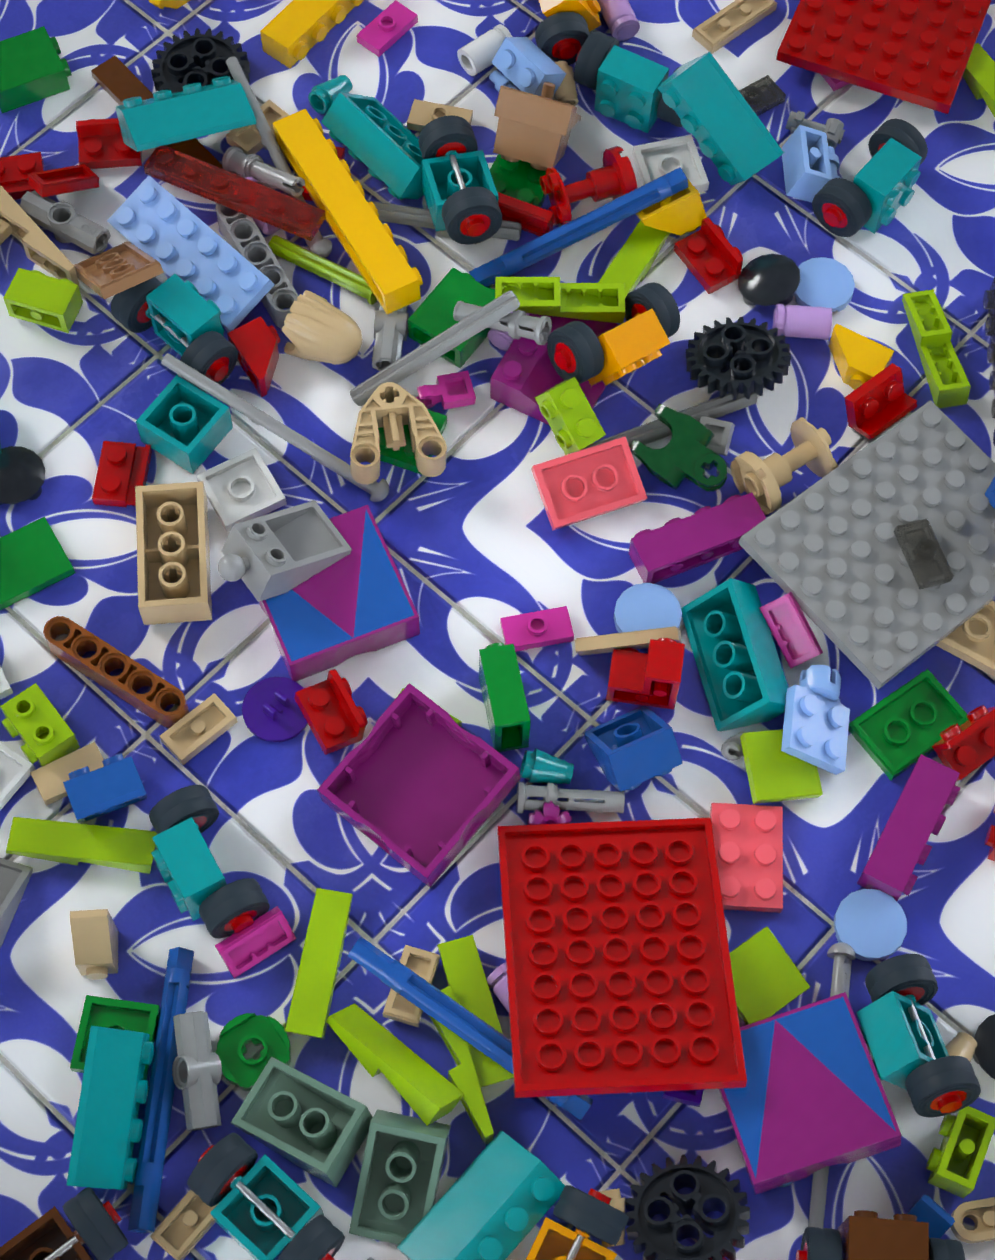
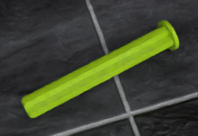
(321, 267)

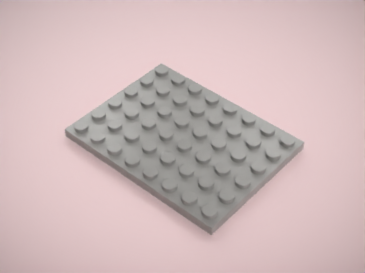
(845, 563)

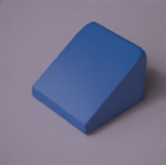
(929, 1211)

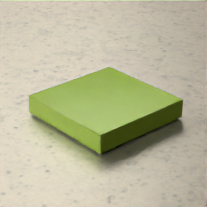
(775, 774)
(764, 977)

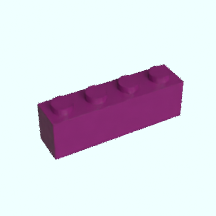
(694, 539)
(909, 828)

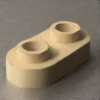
(982, 1214)

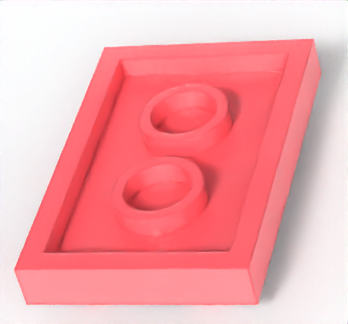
(589, 483)
(749, 855)

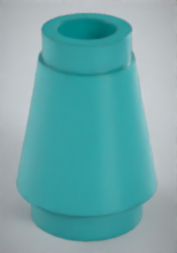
(324, 94)
(545, 768)

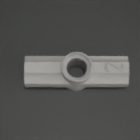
(65, 222)
(389, 336)
(197, 1071)

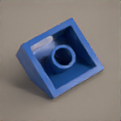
(634, 748)
(105, 788)

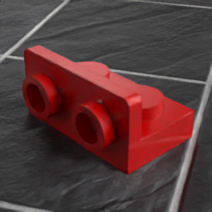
(103, 146)
(710, 256)
(878, 403)
(332, 713)
(970, 744)

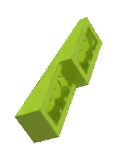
(981, 76)
(635, 257)
(569, 300)
(933, 341)
(82, 843)
(319, 964)
(471, 990)
(383, 1053)
(465, 1078)

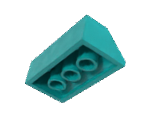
(184, 114)
(719, 119)
(378, 142)
(735, 656)
(110, 1108)
(486, 1207)

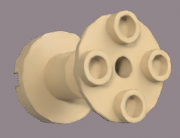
(768, 475)

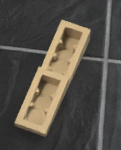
(35, 242)

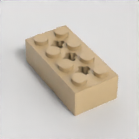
(173, 553)

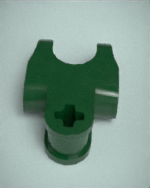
(684, 455)

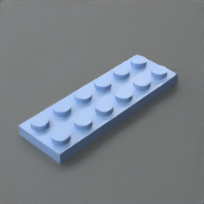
(191, 250)

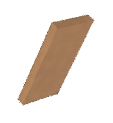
(117, 269)

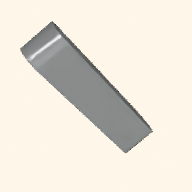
(245, 237)

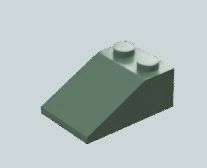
(304, 1121)
(398, 1176)

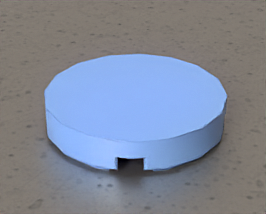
(824, 284)
(646, 608)
(870, 924)

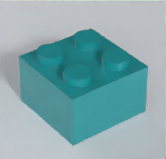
(184, 424)

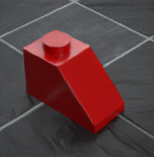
(257, 352)

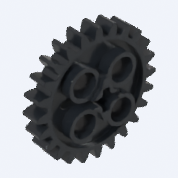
(196, 60)
(738, 358)
(710, 1193)

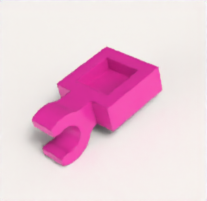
(451, 389)

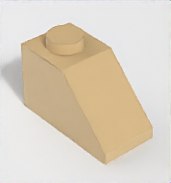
(94, 943)

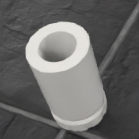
(480, 52)

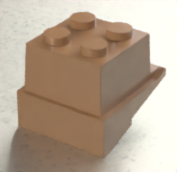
(533, 126)

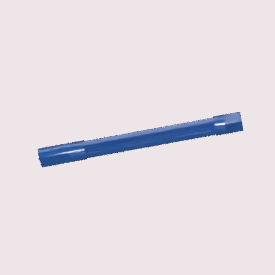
(581, 227)
(450, 1014)
(160, 1094)

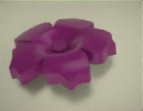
(550, 815)

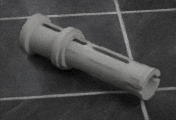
(253, 166)
(515, 323)
(613, 800)

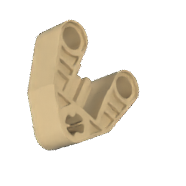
(392, 408)

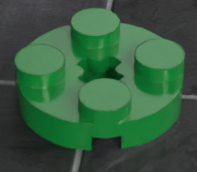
(233, 1042)

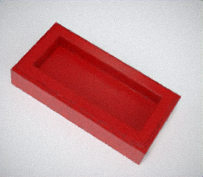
(63, 180)
(532, 218)

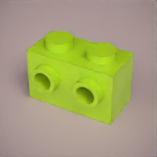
(43, 299)
(570, 416)
(39, 727)
(961, 1151)

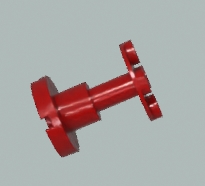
(609, 181)

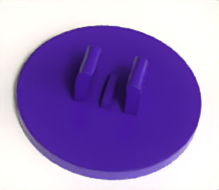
(272, 710)

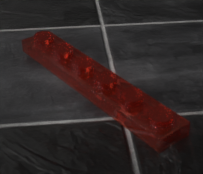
(235, 192)

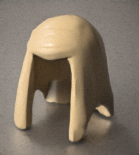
(320, 331)

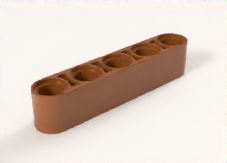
(108, 659)

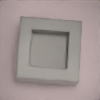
(723, 434)

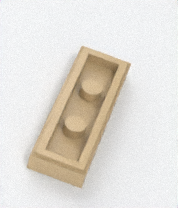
(731, 22)
(634, 639)
(184, 1226)

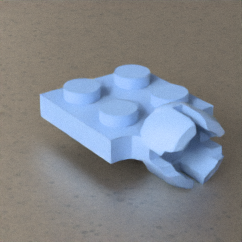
(816, 720)

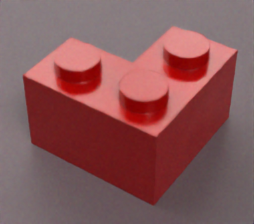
(647, 677)

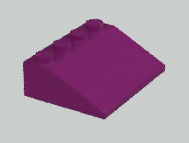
(529, 372)

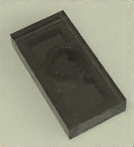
(763, 95)
(923, 553)

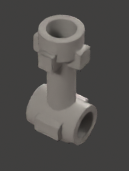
(832, 128)

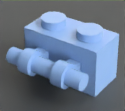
(524, 66)
(808, 163)

